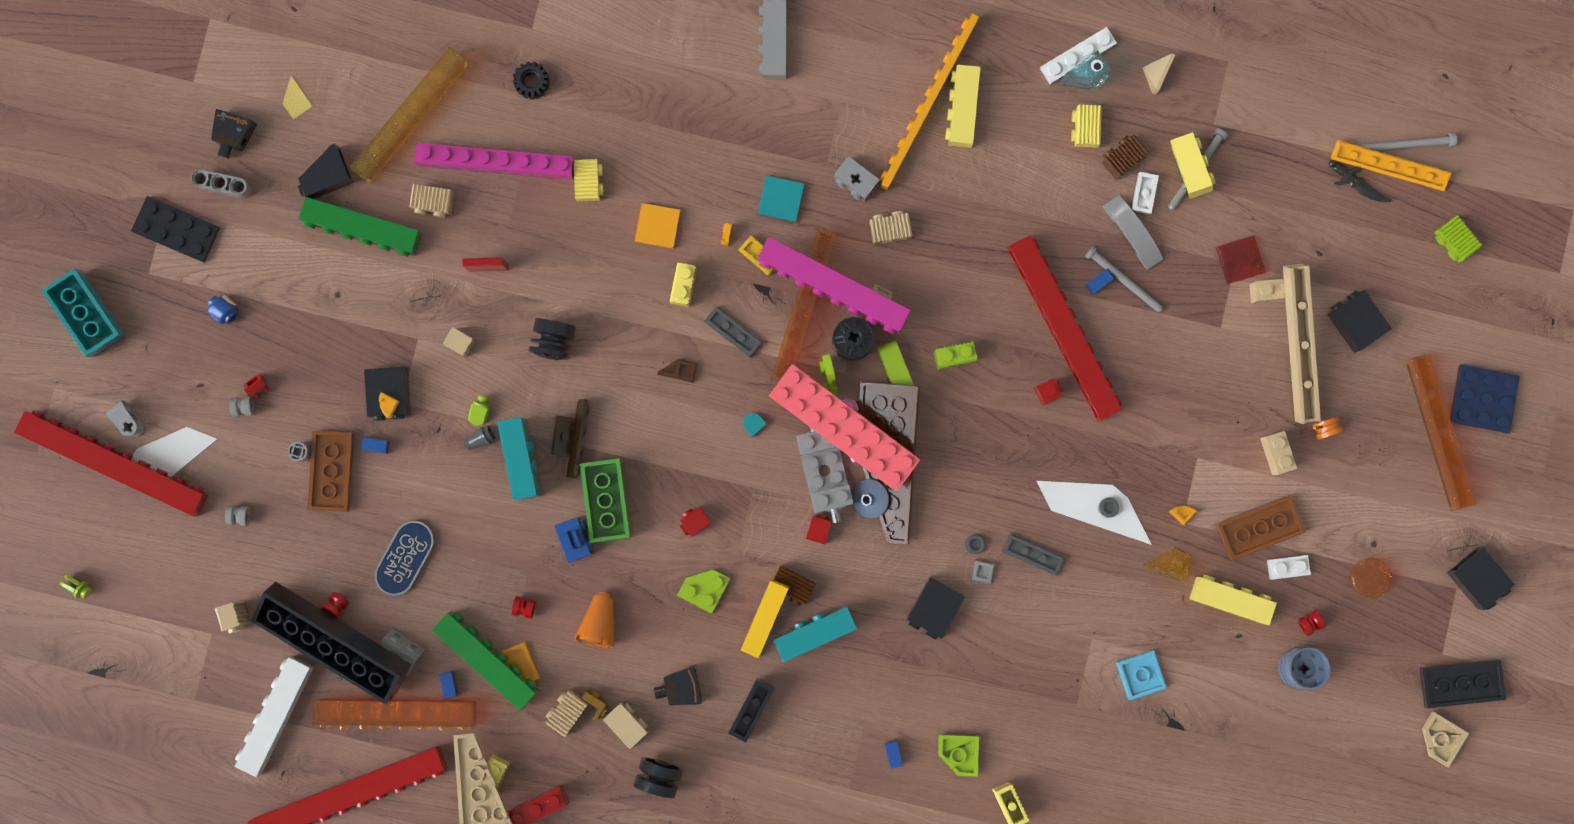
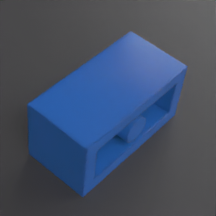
(1099, 281)
(375, 445)
(448, 685)
(893, 754)

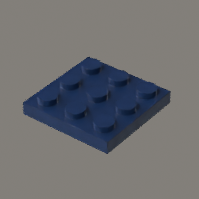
(1484, 399)

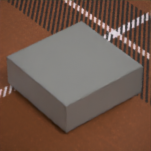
(982, 572)

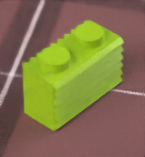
(1457, 239)
(955, 355)

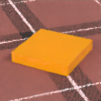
(657, 225)
(521, 657)

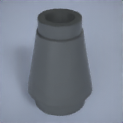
(479, 438)

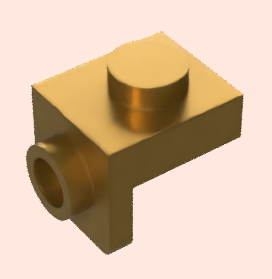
(595, 700)

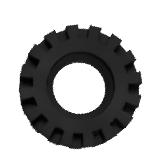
(522, 72)

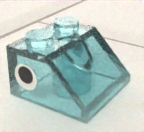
(1088, 73)

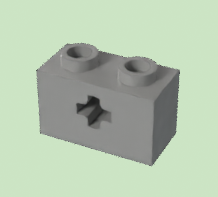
(852, 169)

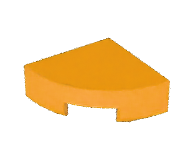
(727, 229)
(388, 404)
(1183, 513)

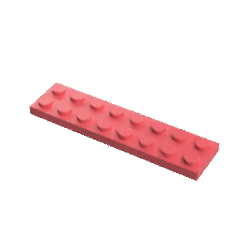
(844, 427)

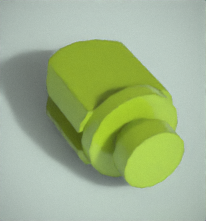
(479, 411)
(82, 589)

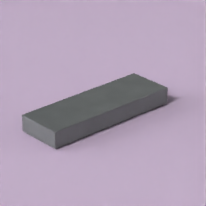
(733, 332)
(1033, 554)

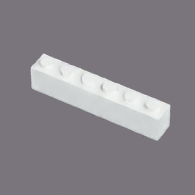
(274, 716)

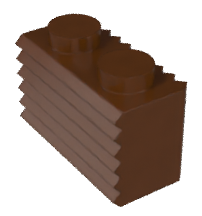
(1125, 156)
(799, 586)

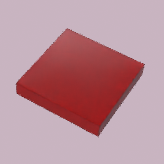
(485, 264)

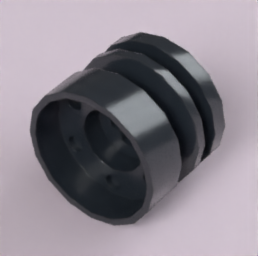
(552, 339)
(848, 349)

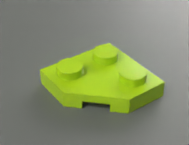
(827, 368)
(704, 589)
(960, 753)

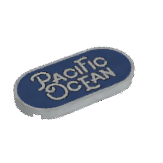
(404, 558)

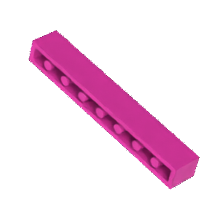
(494, 161)
(833, 285)

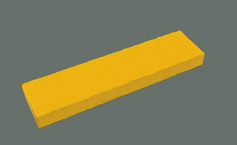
(764, 618)

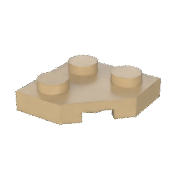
(1442, 739)

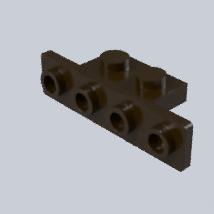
(569, 436)

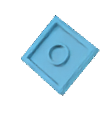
(1141, 675)

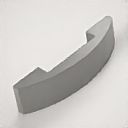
(1134, 231)

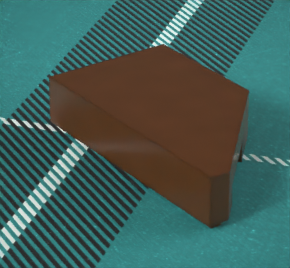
(679, 370)

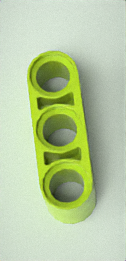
(894, 364)

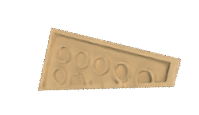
(476, 789)

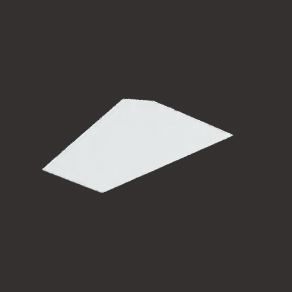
(174, 450)
(1082, 502)

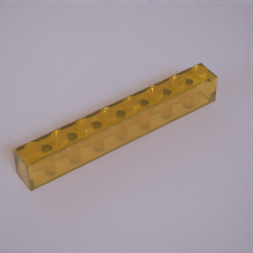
(409, 115)

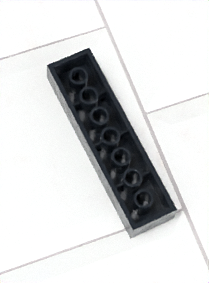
(330, 642)

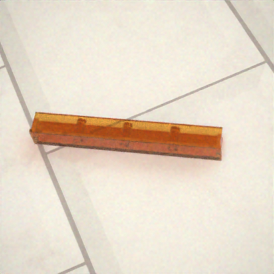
(1440, 432)

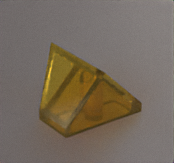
(1172, 564)

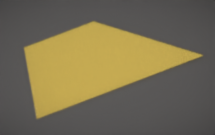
(295, 100)

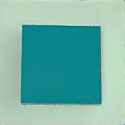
(780, 199)

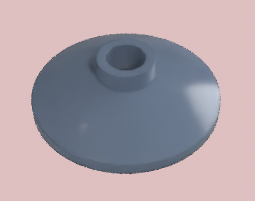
(878, 498)

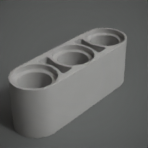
(213, 180)

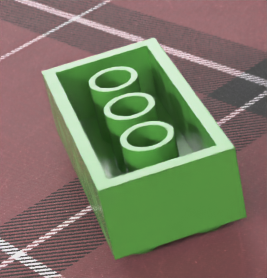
(605, 500)

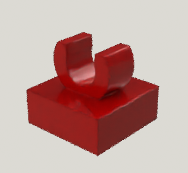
(254, 384)

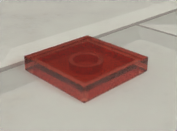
(1240, 260)

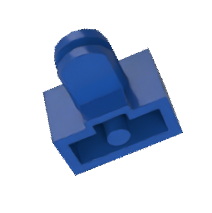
(573, 539)

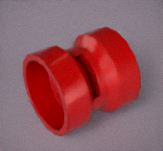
(335, 604)
(523, 607)
(1311, 623)

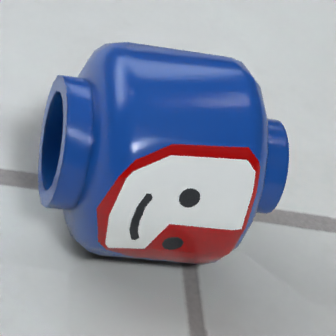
(222, 309)

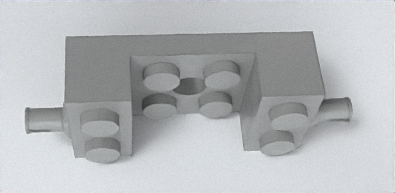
(829, 491)

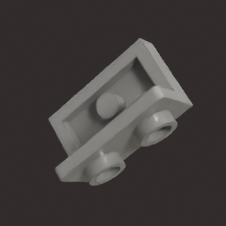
(402, 647)

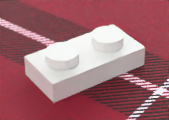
(1144, 193)
(1288, 567)

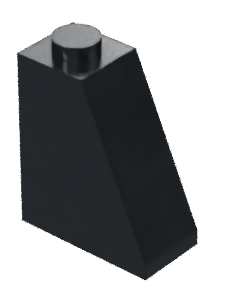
(325, 174)

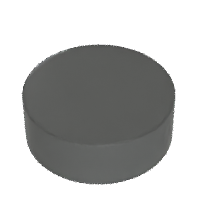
(1108, 507)
(975, 544)

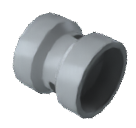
(242, 406)
(303, 452)
(237, 515)

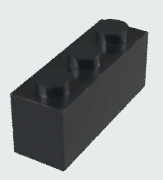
(751, 710)

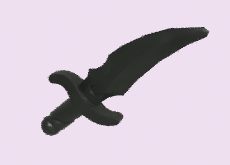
(1356, 182)

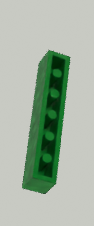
(360, 226)
(486, 660)

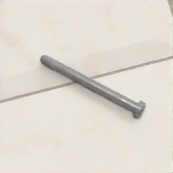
(1220, 135)
(1451, 140)
(1123, 279)

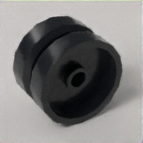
(658, 777)

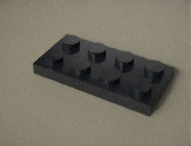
(175, 229)
(1462, 683)

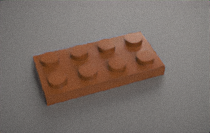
(330, 471)
(1260, 528)

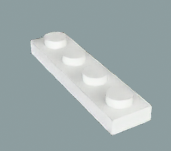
(1066, 61)

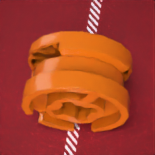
(1328, 427)

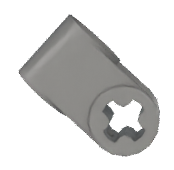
(123, 417)

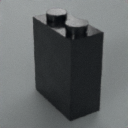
(1358, 320)
(391, 382)
(1481, 579)
(934, 608)

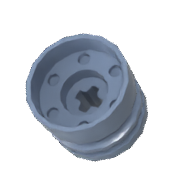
(1315, 670)

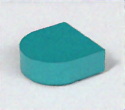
(753, 423)

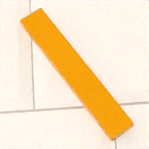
(1390, 165)

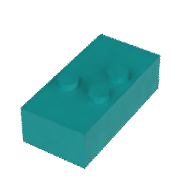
(83, 312)
(519, 458)
(814, 633)

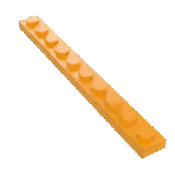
(931, 94)

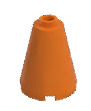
(598, 622)

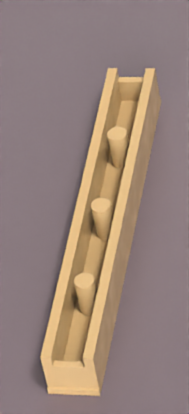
(1301, 343)

